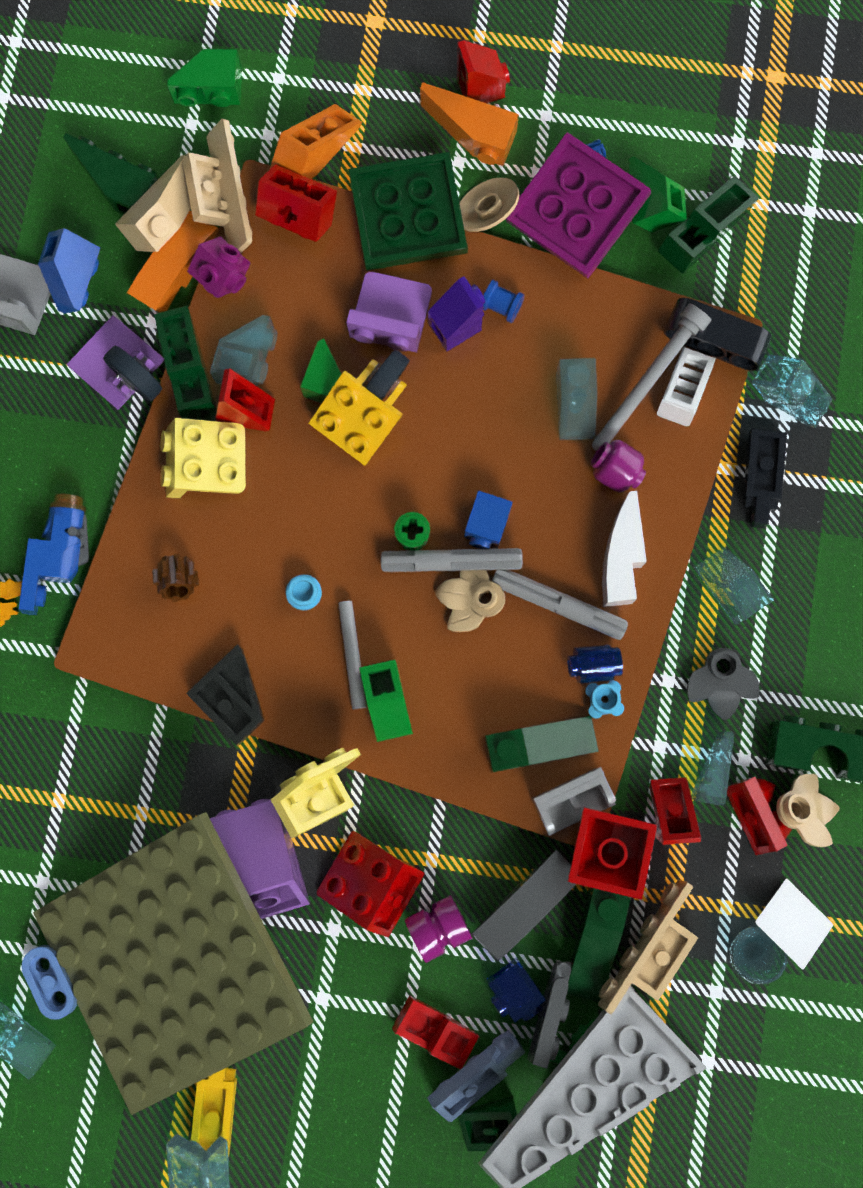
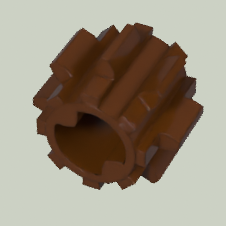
(175, 577)

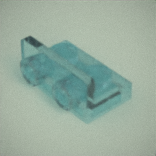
(196, 1168)

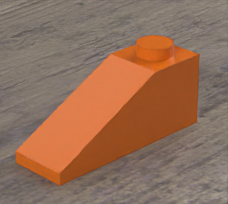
(475, 125)
(315, 141)

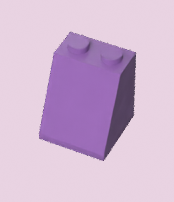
(263, 857)

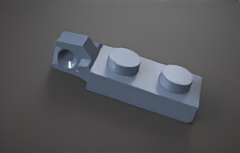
(476, 1078)

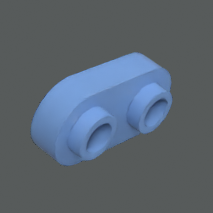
(46, 983)

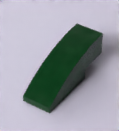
(707, 224)

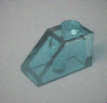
(577, 398)
(733, 585)

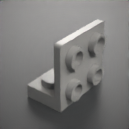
(21, 294)

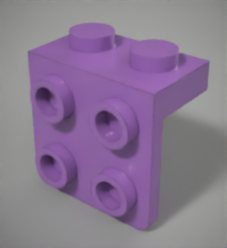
(390, 312)

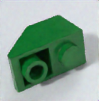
(208, 78)
(667, 198)
(386, 700)

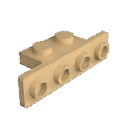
(217, 188)
(656, 954)

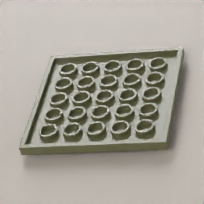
(172, 965)

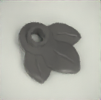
(722, 689)

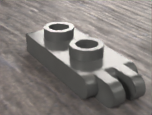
(554, 1010)

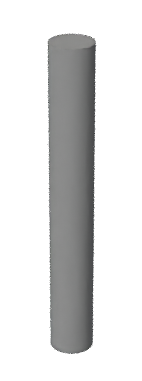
(352, 654)

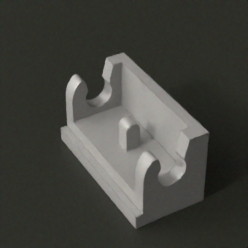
(565, 803)

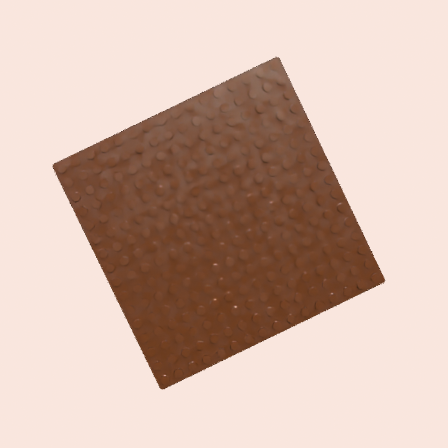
(308, 507)

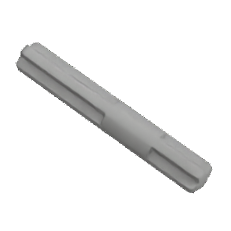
(452, 560)
(561, 603)

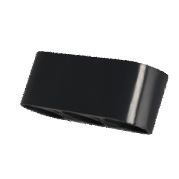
(724, 337)

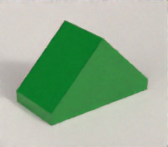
(320, 374)

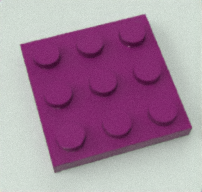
(578, 205)

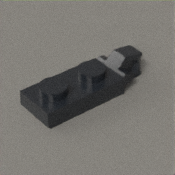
(764, 474)

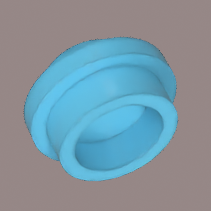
(303, 592)

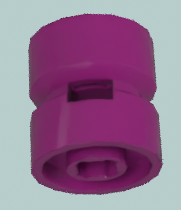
(438, 928)

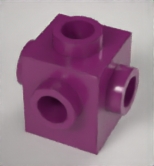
(219, 267)

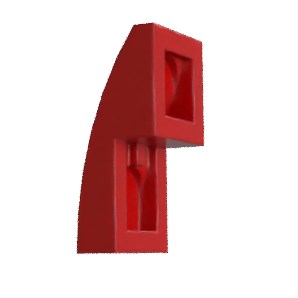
(435, 1032)

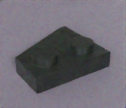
(230, 697)

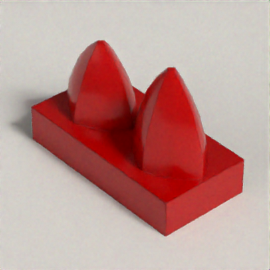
(761, 825)

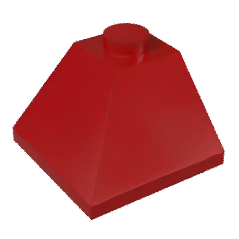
(612, 853)

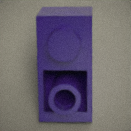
(457, 314)

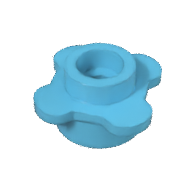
(612, 692)

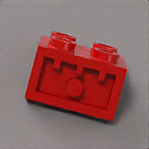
(369, 885)

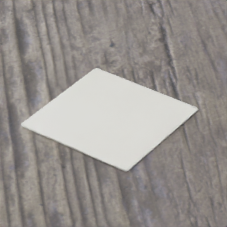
(794, 923)

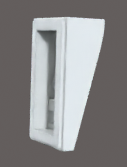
(680, 407)

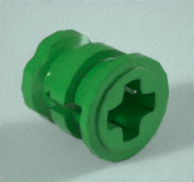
(403, 525)

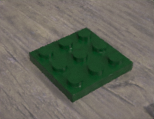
(408, 211)

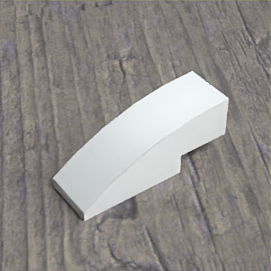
(623, 553)

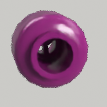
(618, 466)

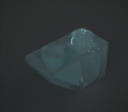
(246, 351)
(792, 389)

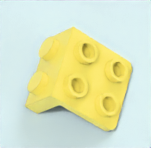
(203, 457)
(314, 793)

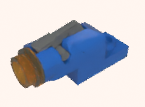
(58, 555)

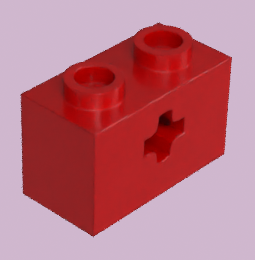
(295, 203)

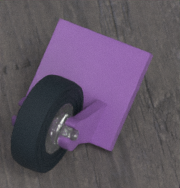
(118, 364)

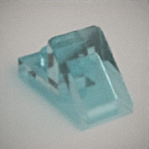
(22, 1044)

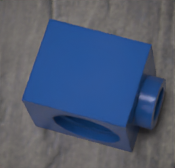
(487, 521)

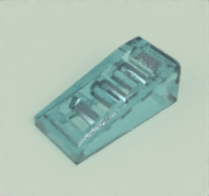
(714, 777)

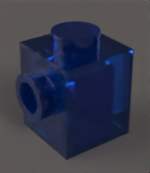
(515, 992)

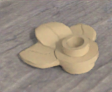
(464, 598)
(810, 809)

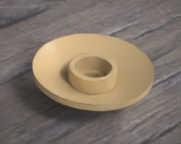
(489, 204)

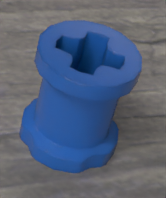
(502, 301)

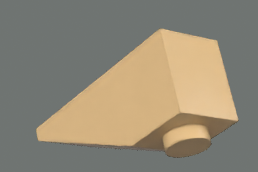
(158, 211)

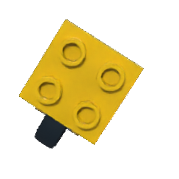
(355, 414)

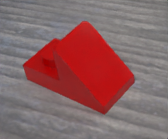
(674, 811)

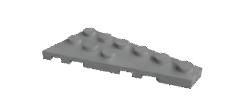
(598, 1085)

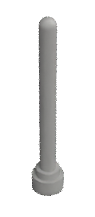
(692, 322)

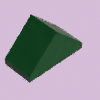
(486, 1122)

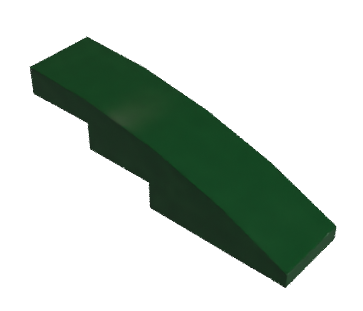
(185, 364)

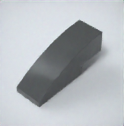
(525, 906)

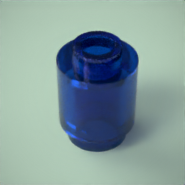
(595, 663)

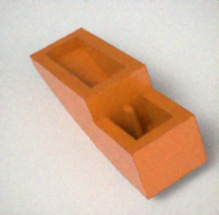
(167, 269)

